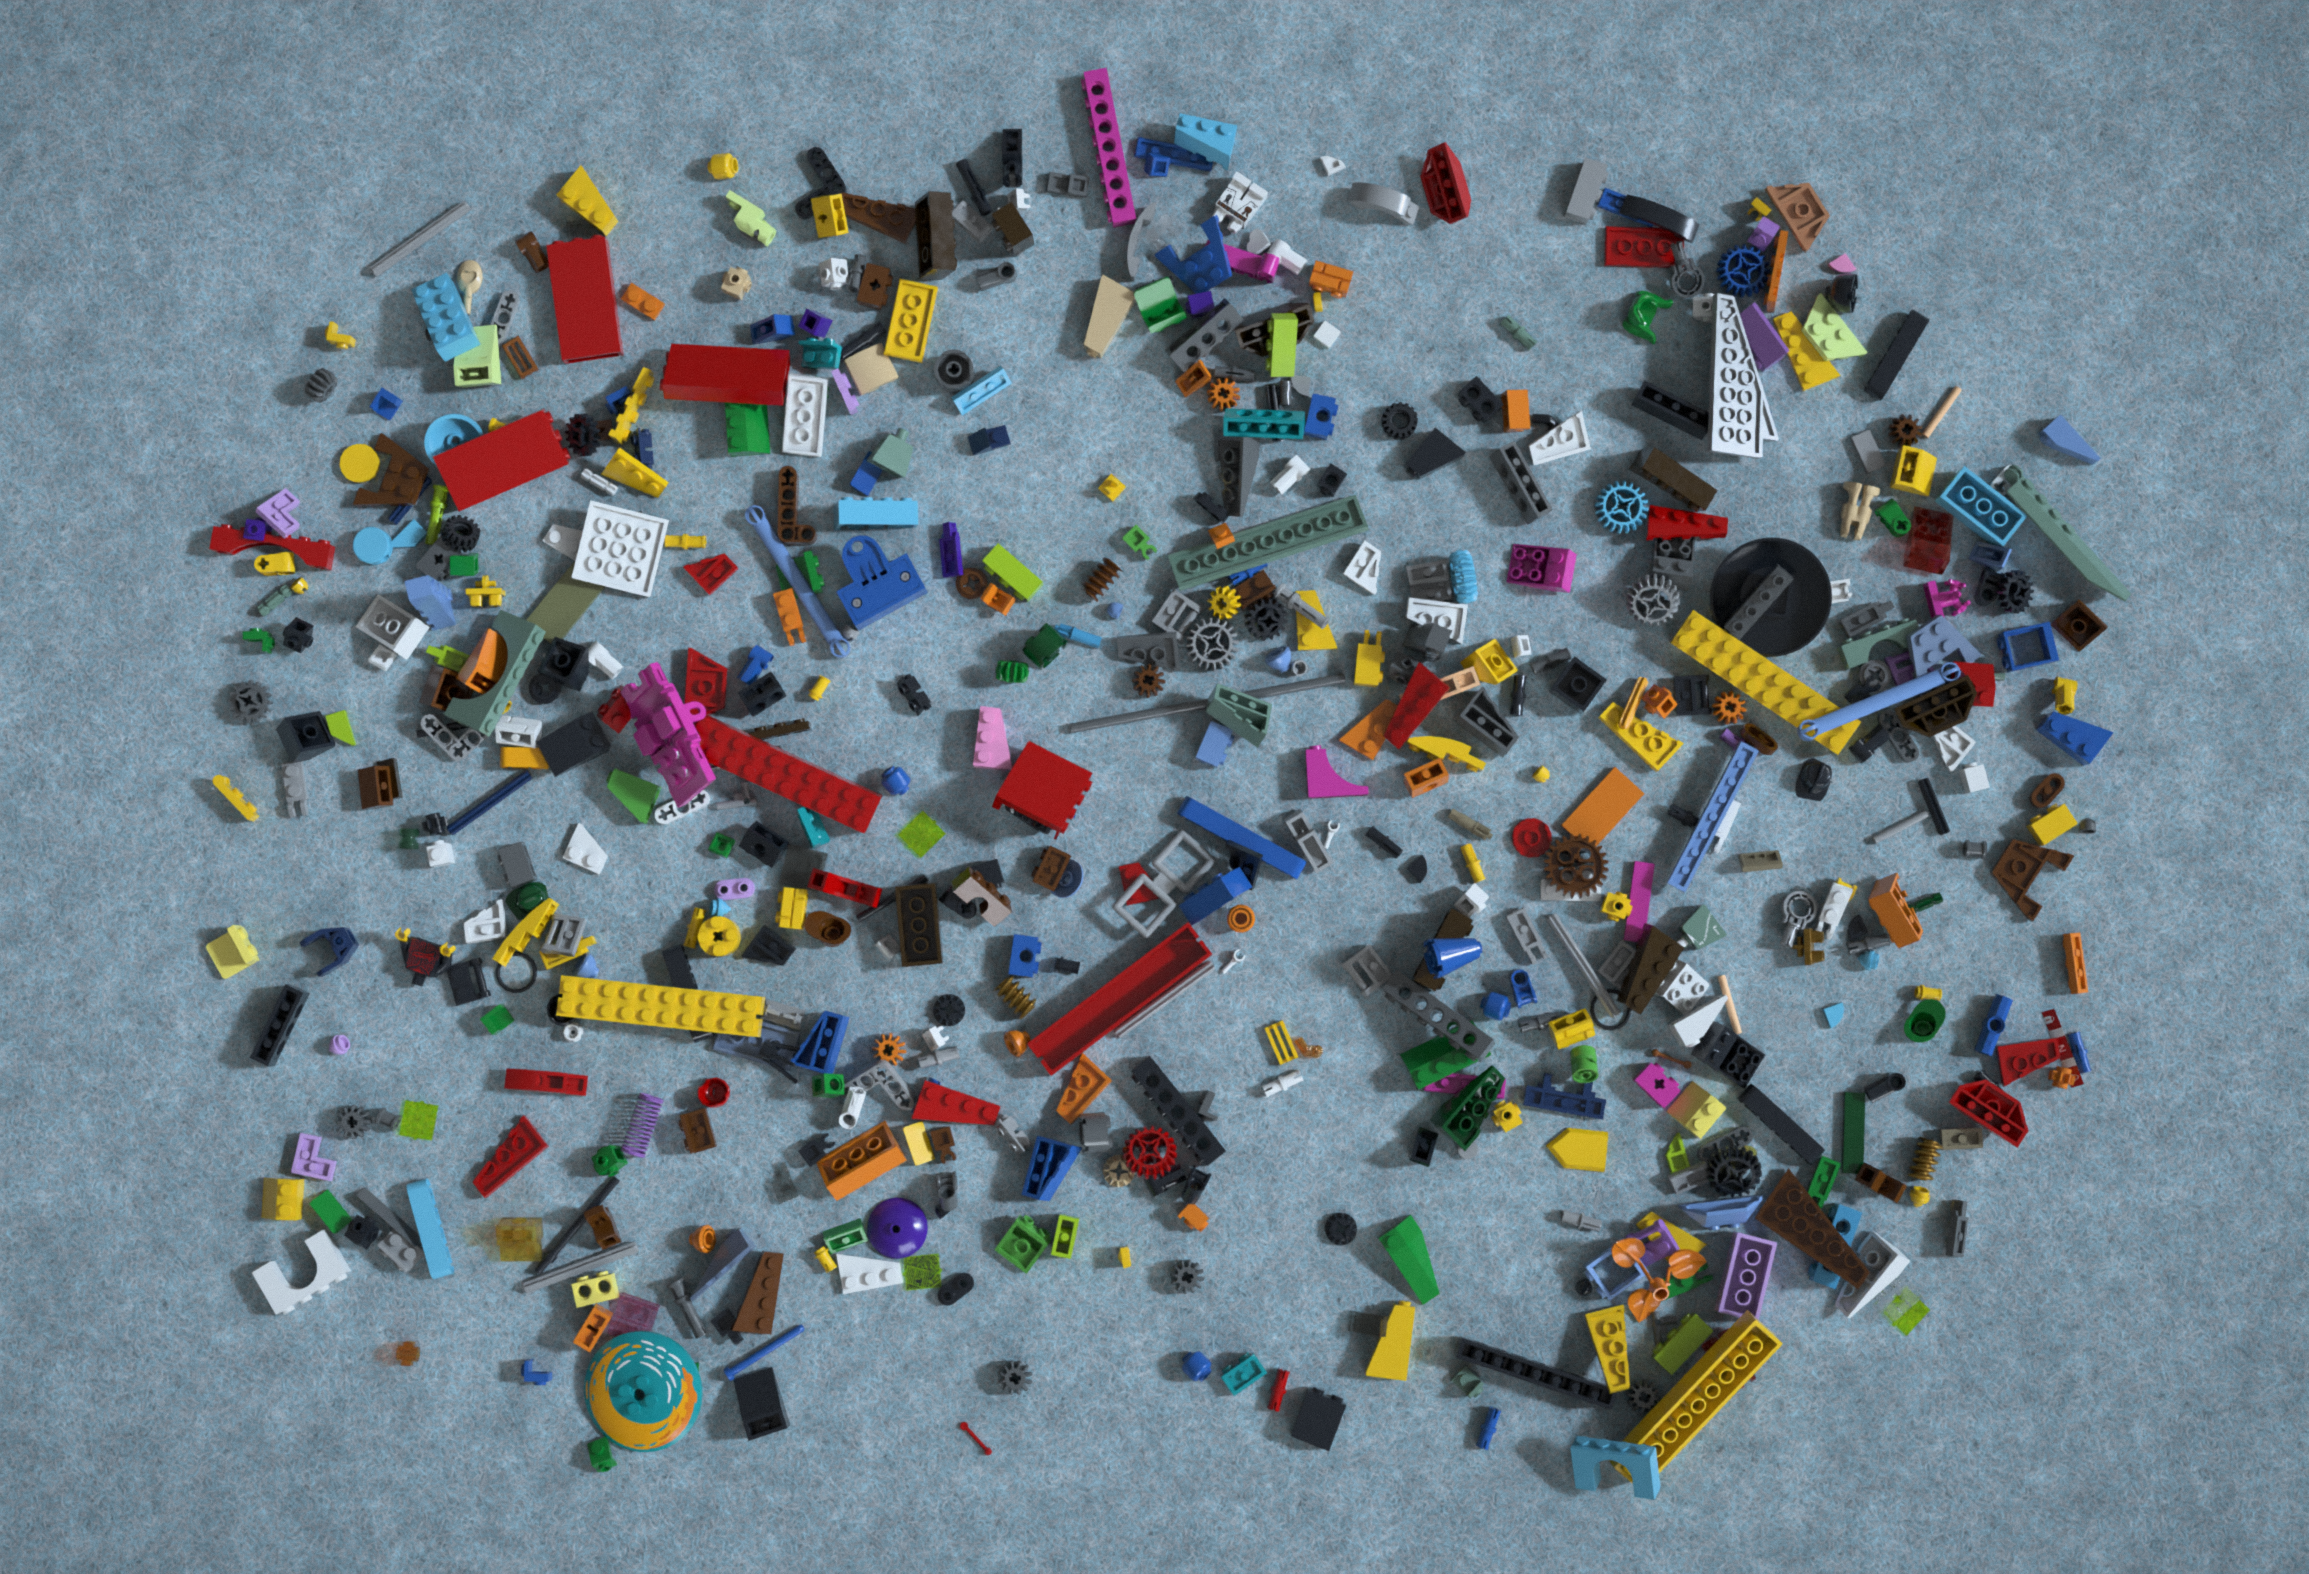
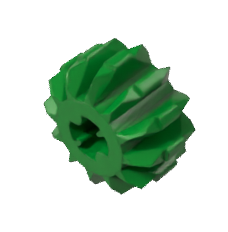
(1012, 671)

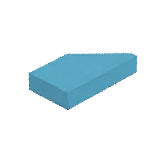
(409, 536)

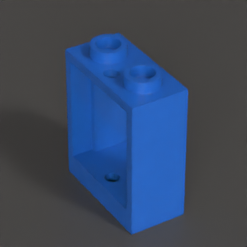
(2047, 643)

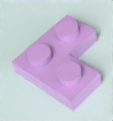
(843, 385)
(276, 512)
(308, 1163)

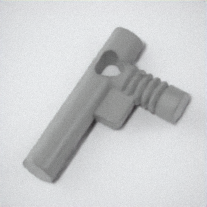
(739, 799)

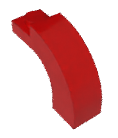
(844, 888)

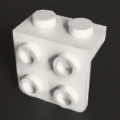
(1682, 987)

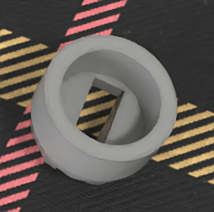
(849, 633)
(1300, 663)

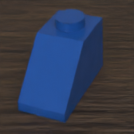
(772, 329)

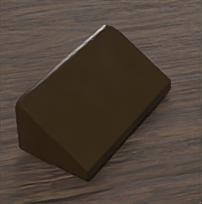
(394, 774)

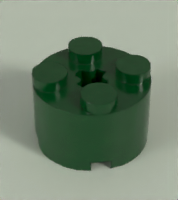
(1044, 647)

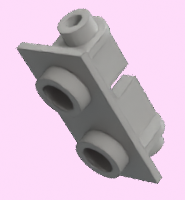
(783, 1014)
(1016, 1142)

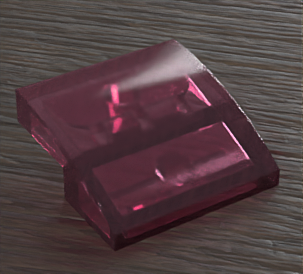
(633, 1315)

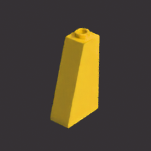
(1392, 1352)

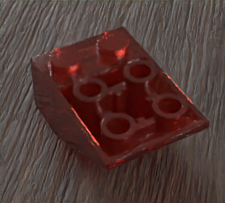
(1929, 541)

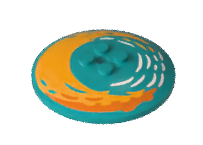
(664, 1374)

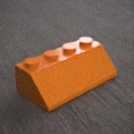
(860, 1161)

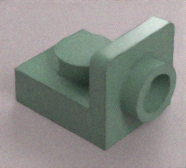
(1468, 1382)

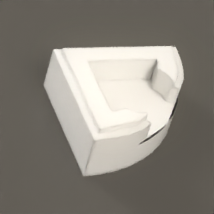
(1332, 165)

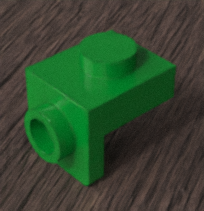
(258, 635)
(601, 1455)

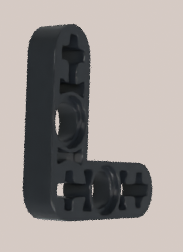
(827, 189)

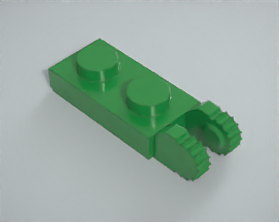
(1823, 1179)
(1679, 1286)

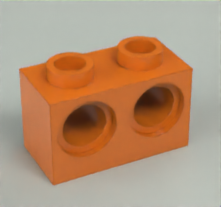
(592, 1327)

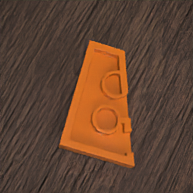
(1368, 734)
(1084, 1087)

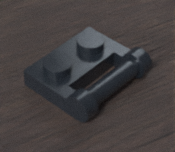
(1686, 696)
(462, 984)

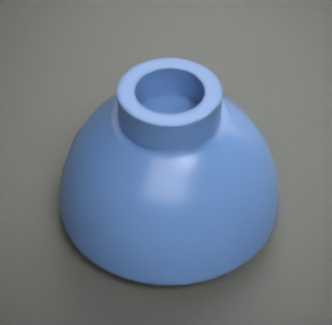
(1279, 658)
(585, 967)

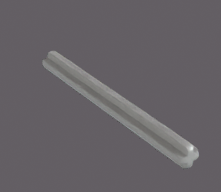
(420, 238)
(1583, 965)
(1164, 999)
(580, 1267)

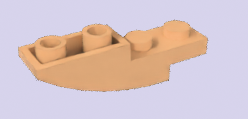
(1459, 682)

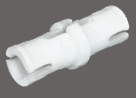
(1282, 1083)

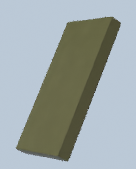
(564, 605)

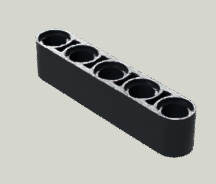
(1896, 355)
(681, 977)
(1781, 1123)

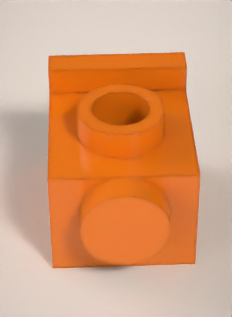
(1194, 1217)

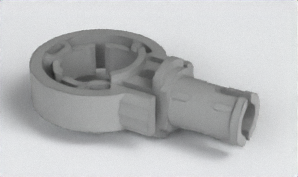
(1800, 922)

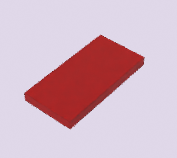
(1639, 247)

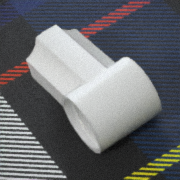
(1288, 258)
(1290, 474)
(601, 658)
(852, 1107)

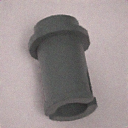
(1285, 393)

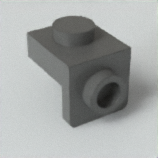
(1205, 1101)

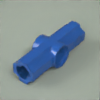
(1988, 1038)

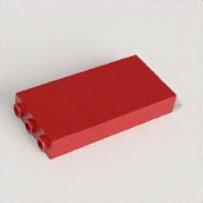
(584, 299)
(725, 374)
(502, 459)

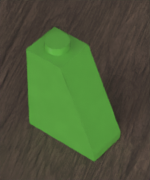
(634, 793)

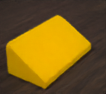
(918, 1143)

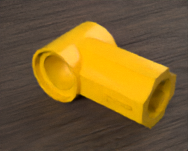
(2064, 694)

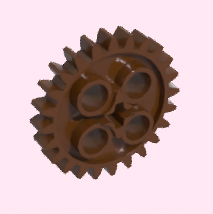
(1572, 848)

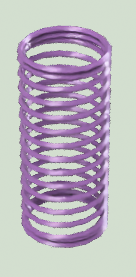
(630, 1150)

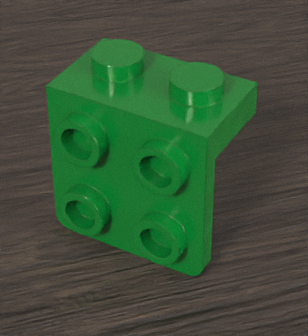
(1159, 305)
(808, 566)

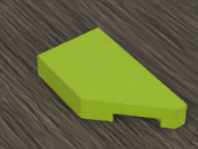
(340, 727)
(1676, 1155)

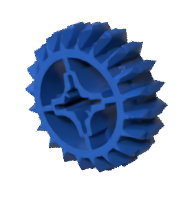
(1740, 255)

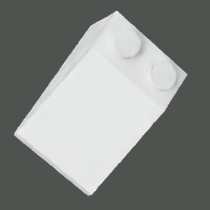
(392, 626)
(1696, 1023)

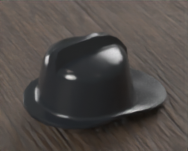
(1813, 780)

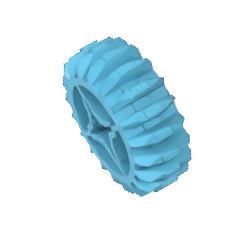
(1636, 498)
(1463, 576)

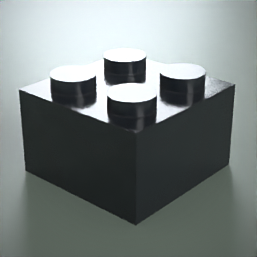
(1577, 685)

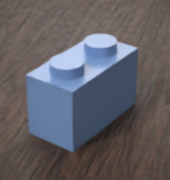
(1214, 745)

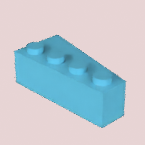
(875, 513)

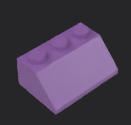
(1763, 339)

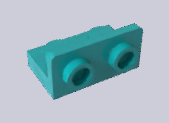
(820, 354)
(813, 827)

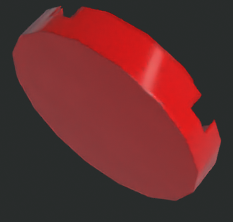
(1525, 839)

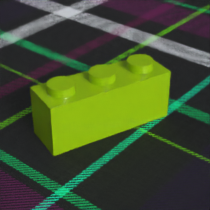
(1281, 344)
(1012, 573)
(1681, 1342)

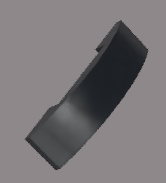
(1660, 216)

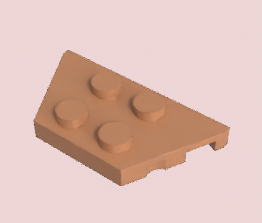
(1800, 210)

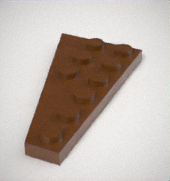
(1802, 1223)

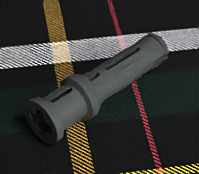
(683, 1299)

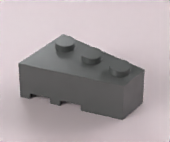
(1487, 724)

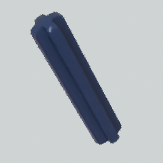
(400, 511)

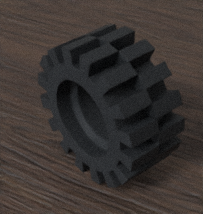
(1405, 410)
(458, 541)

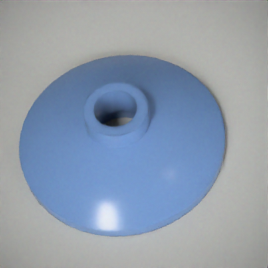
(1073, 874)

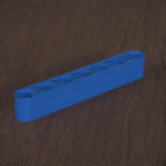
(1230, 830)

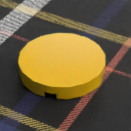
(359, 463)

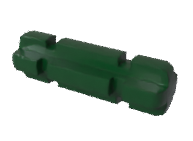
(1926, 902)

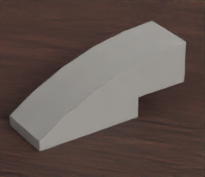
(1308, 840)

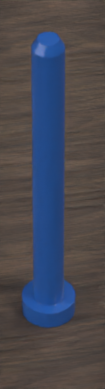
(730, 1372)

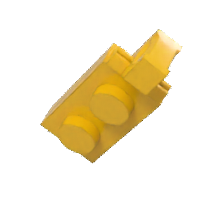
(554, 960)

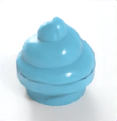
(718, 908)
(1869, 960)

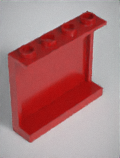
(1044, 787)

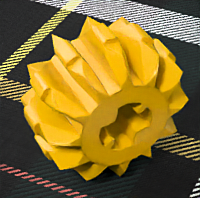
(1229, 598)

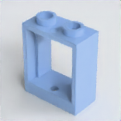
(1601, 1289)

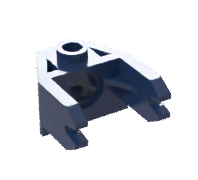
(343, 951)

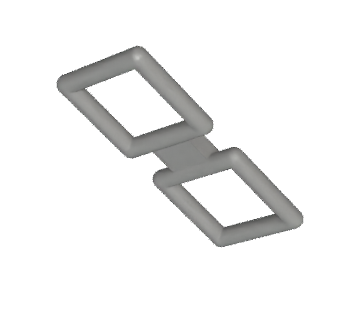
(1163, 884)

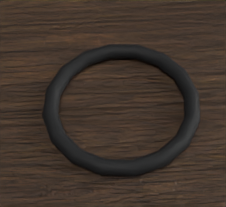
(528, 985)
(1602, 1025)

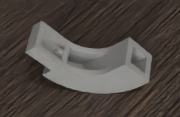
(1383, 199)

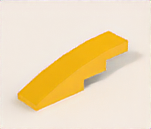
(530, 926)

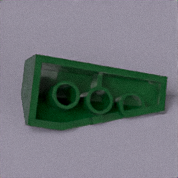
(1465, 1111)

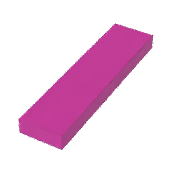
(1640, 898)
(1455, 1083)

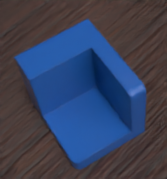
(385, 404)

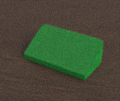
(331, 1211)
(845, 1236)

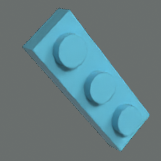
(981, 390)

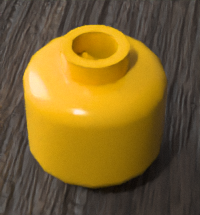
(723, 166)

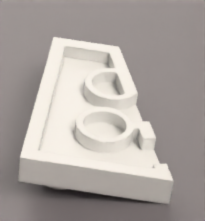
(1561, 441)
(867, 1273)

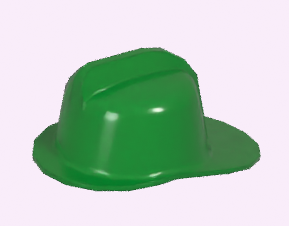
(1925, 1021)

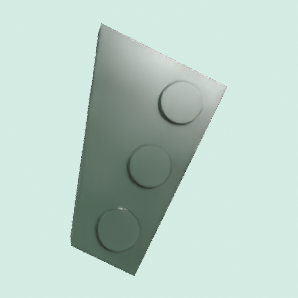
(1240, 713)

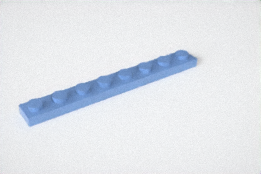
(1712, 816)

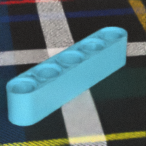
(429, 1228)

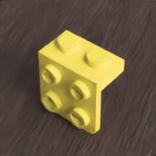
(232, 951)

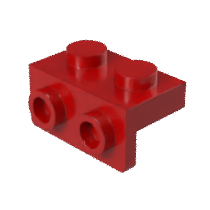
(616, 711)

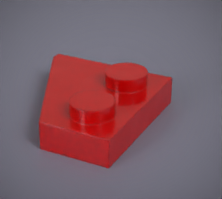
(712, 572)
(1128, 875)

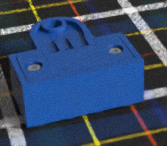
(878, 584)

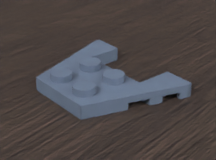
(1934, 642)

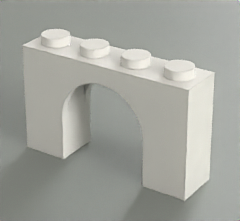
(330, 1268)

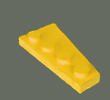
(631, 407)
(1647, 742)

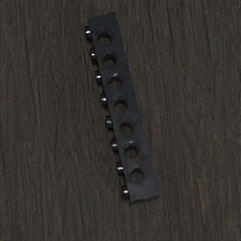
(1534, 1372)

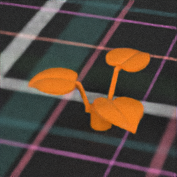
(1641, 1301)

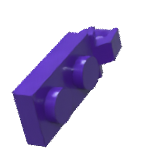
(950, 551)

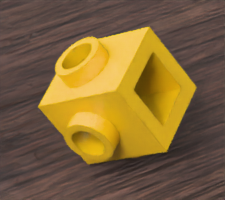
(1609, 902)
(1513, 1119)

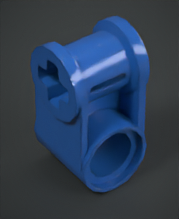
(1523, 989)

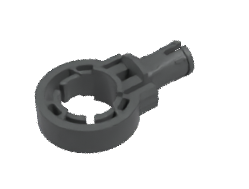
(1677, 272)

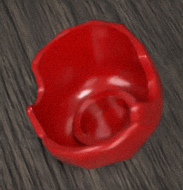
(720, 1096)

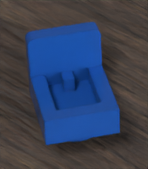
(537, 1377)

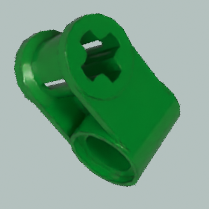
(1892, 516)

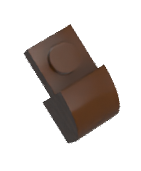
(1880, 1183)
(603, 1226)

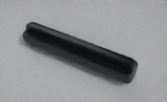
(1273, 402)
(1933, 806)

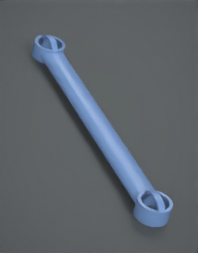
(797, 581)
(1878, 701)

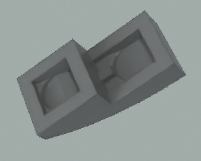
(1068, 185)

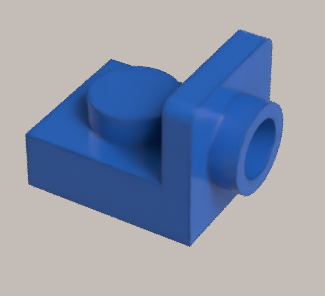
(618, 397)

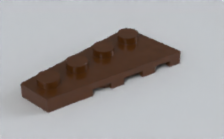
(880, 216)
(759, 1303)

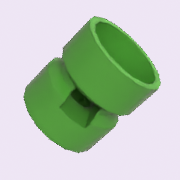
(1584, 1064)

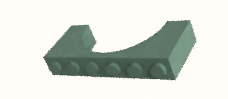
(485, 711)

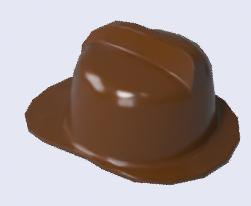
(827, 928)

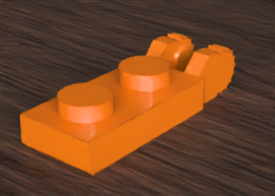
(789, 614)

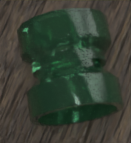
(408, 839)

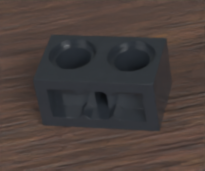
(1484, 396)
(761, 694)

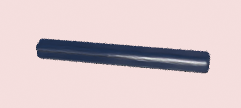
(489, 802)

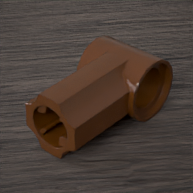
(531, 249)

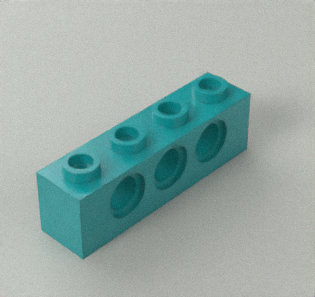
(1264, 423)

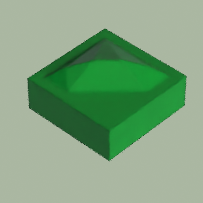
(721, 845)

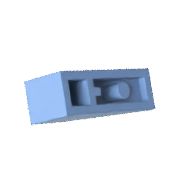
(2063, 438)

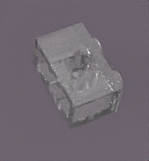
(1908, 1297)

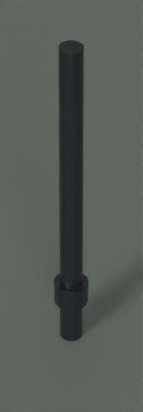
(551, 1255)

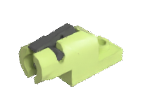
(750, 220)

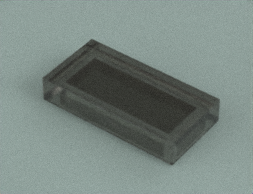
(1367, 1323)

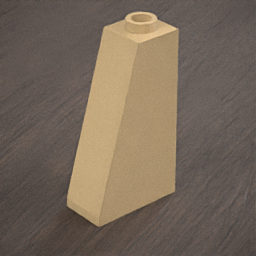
(1109, 312)

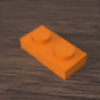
(643, 301)

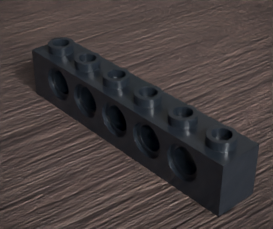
(1214, 1147)

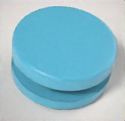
(372, 545)

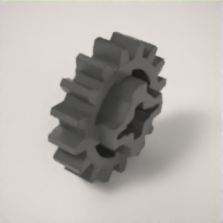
(246, 708)

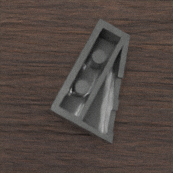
(1427, 640)

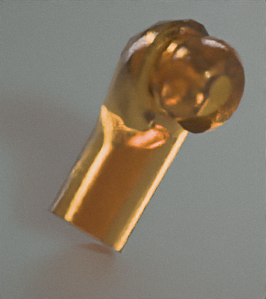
(1309, 1051)

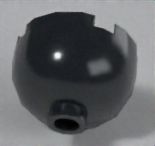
(1842, 292)

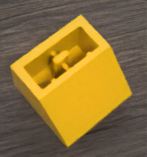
(1913, 471)

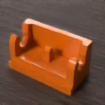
(1515, 410)

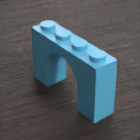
(1637, 1458)

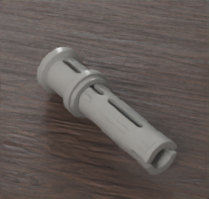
(1293, 601)

